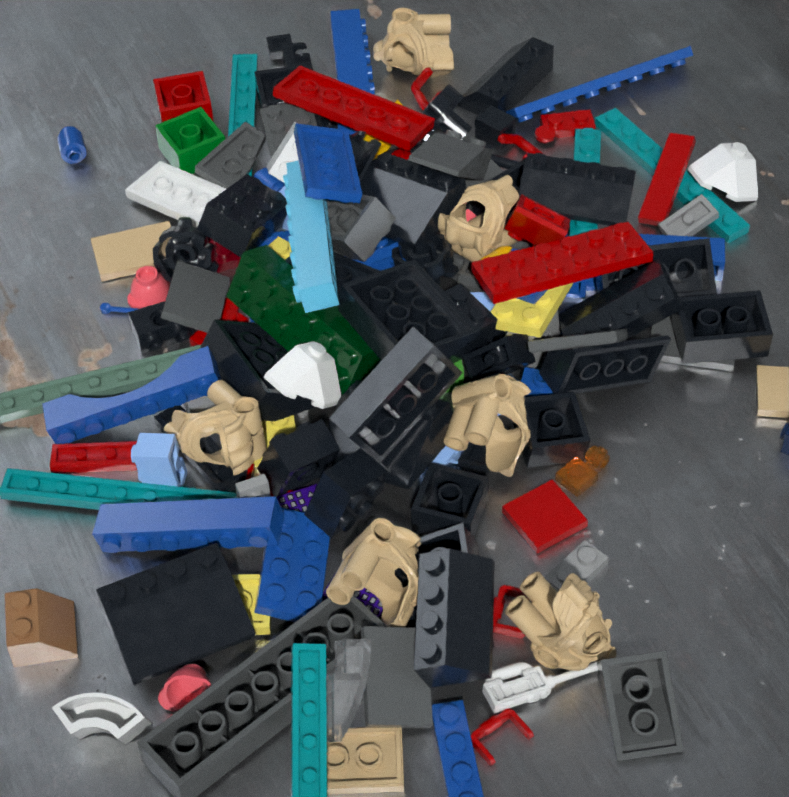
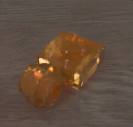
(578, 475)

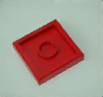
(544, 516)

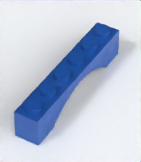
(78, 417)

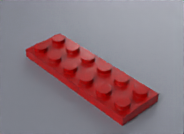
(354, 107)
(561, 262)

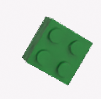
(188, 139)

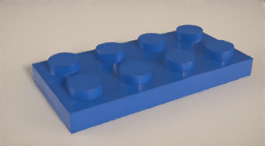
(327, 163)
(294, 570)

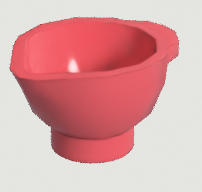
(147, 288)
(183, 687)

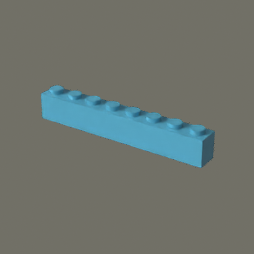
(310, 245)

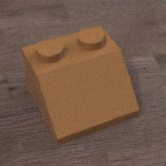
(39, 627)

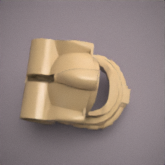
(416, 43)
(486, 231)
(233, 418)
(477, 421)
(372, 564)
(562, 624)

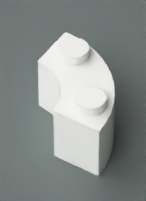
(99, 714)

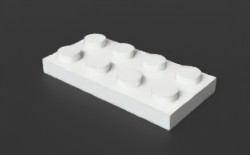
(173, 192)

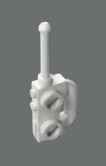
(526, 689)

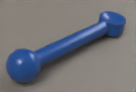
(106, 308)

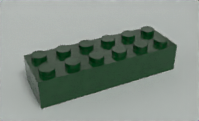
(266, 294)

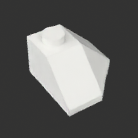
(729, 169)
(307, 373)

